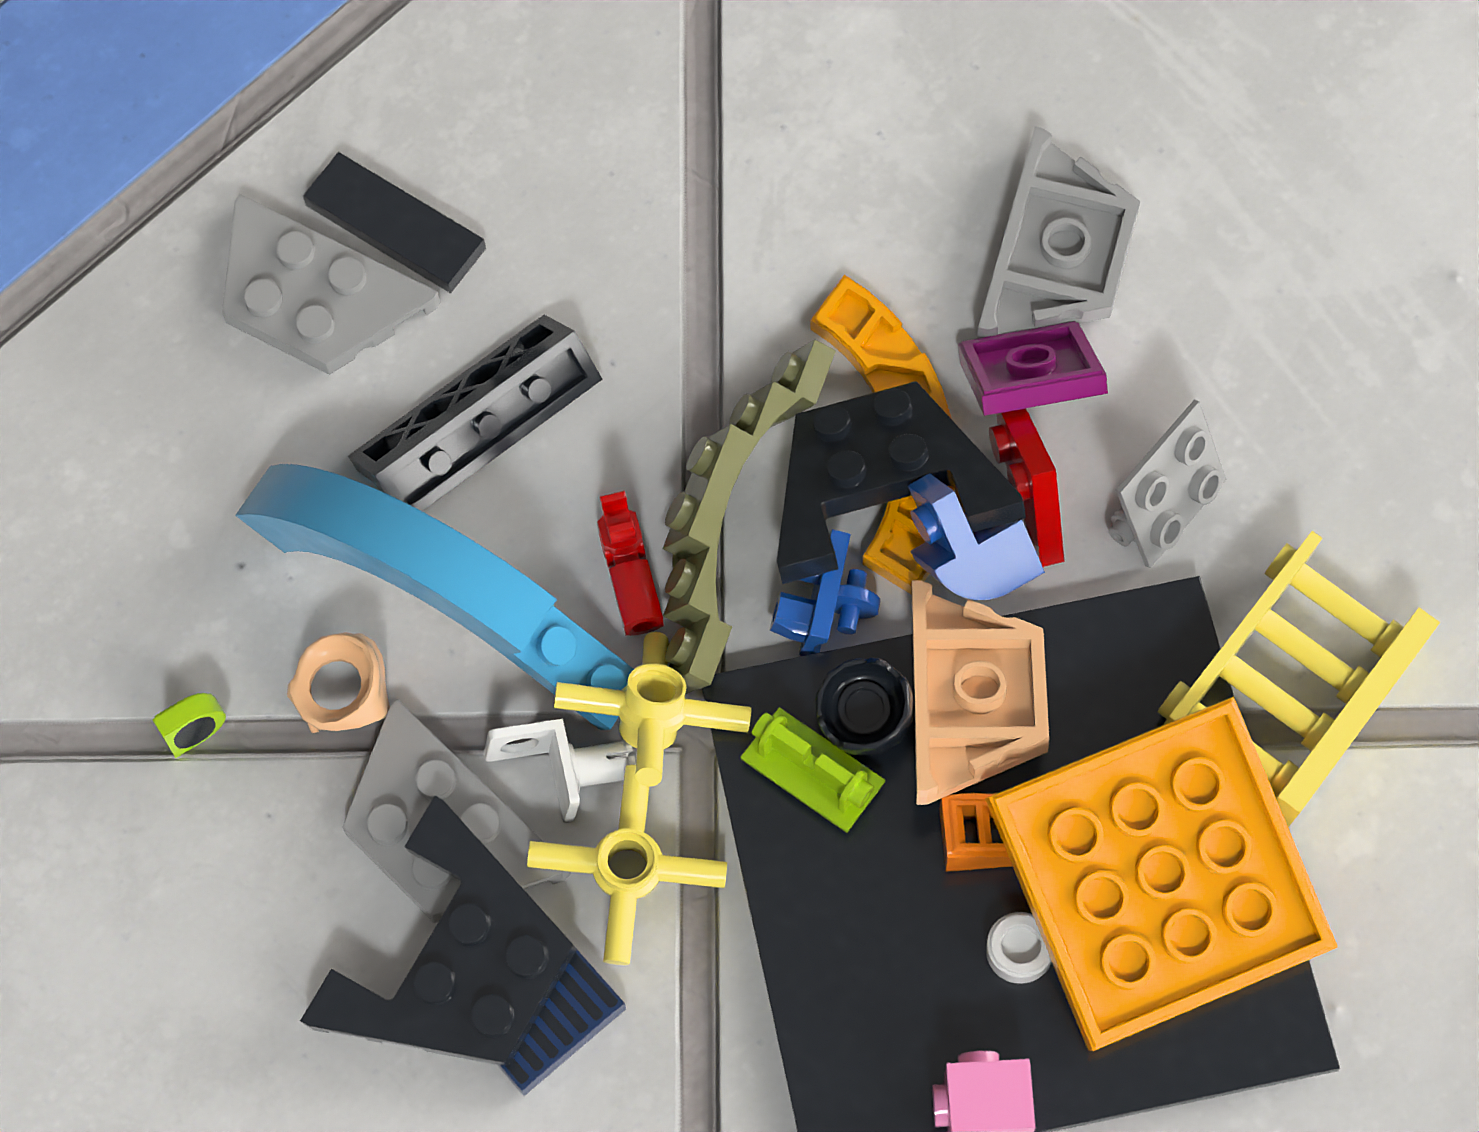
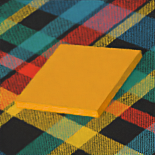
(1161, 873)

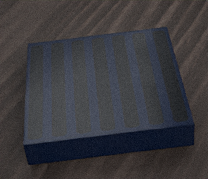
(570, 1018)

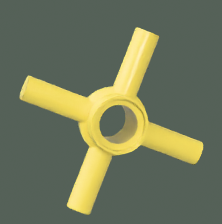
(652, 708)
(625, 892)

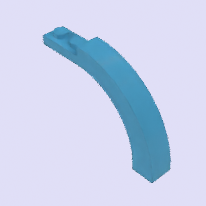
(390, 539)

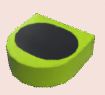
(190, 722)

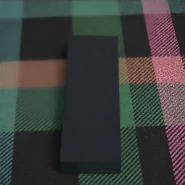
(394, 222)

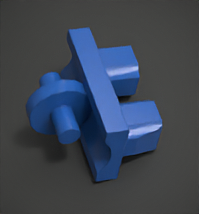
(811, 619)

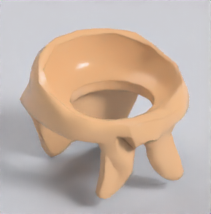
(372, 699)

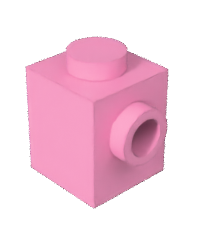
(985, 1095)

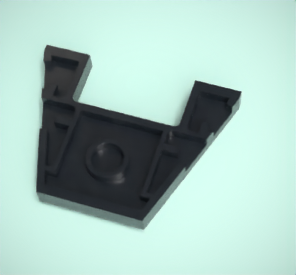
(867, 456)
(478, 972)

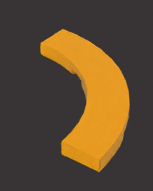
(885, 358)

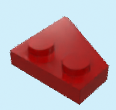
(1034, 477)

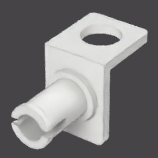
(570, 766)

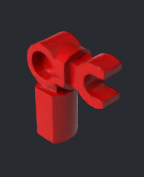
(629, 568)

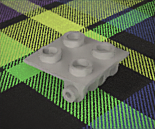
(1168, 487)

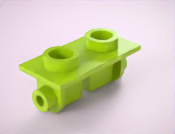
(811, 768)

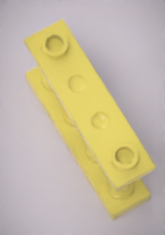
(1357, 688)

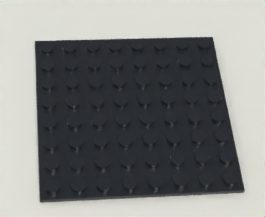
(884, 952)

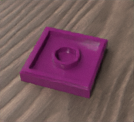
(1032, 368)

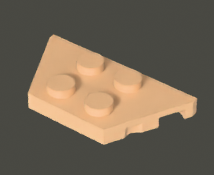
(974, 693)

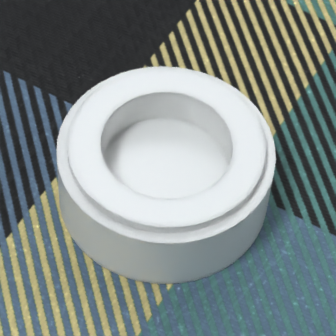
(1017, 949)

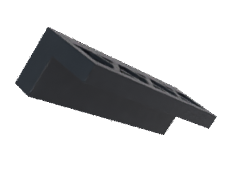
(478, 414)

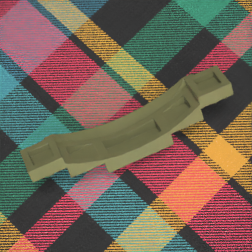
(699, 511)

